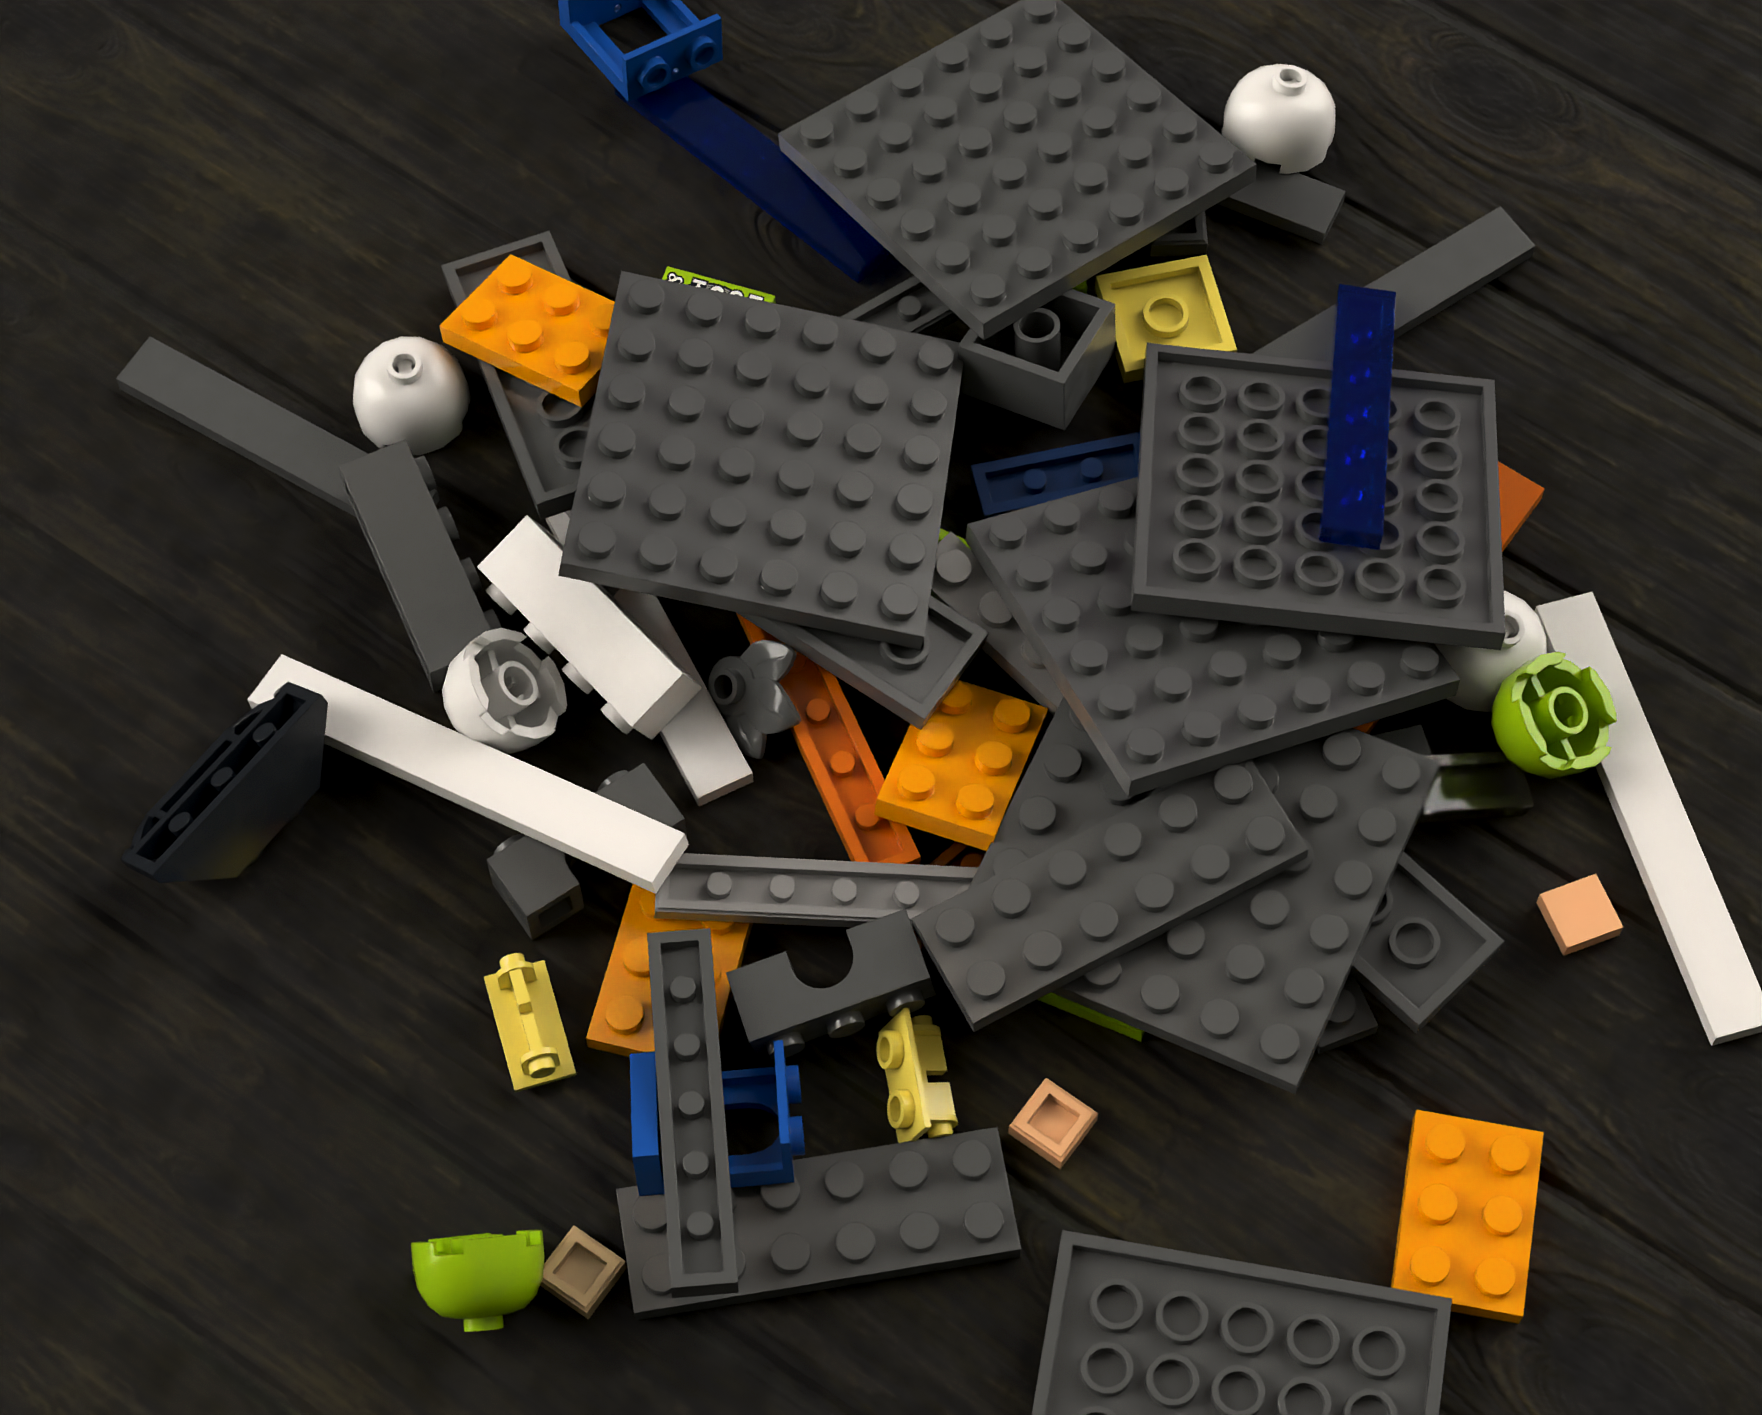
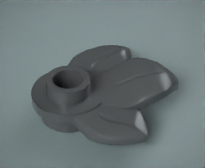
(751, 696)

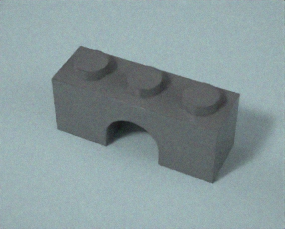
(539, 879)
(884, 978)

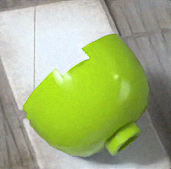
(1553, 717)
(479, 1275)

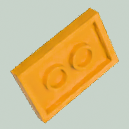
(535, 329)
(963, 765)
(624, 1005)
(1468, 1214)

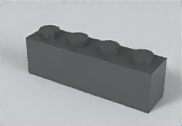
(417, 555)

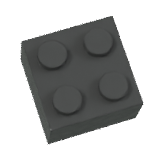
(1042, 360)

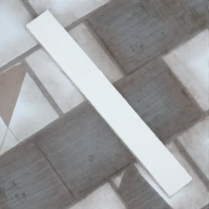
(486, 779)
(1661, 834)

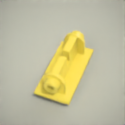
(529, 1023)
(908, 1053)

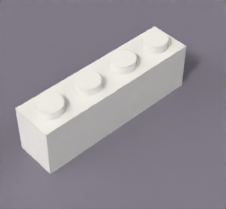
(590, 629)

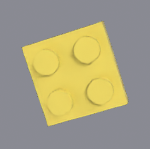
(1166, 306)

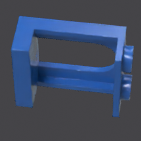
(685, 49)
(755, 1088)

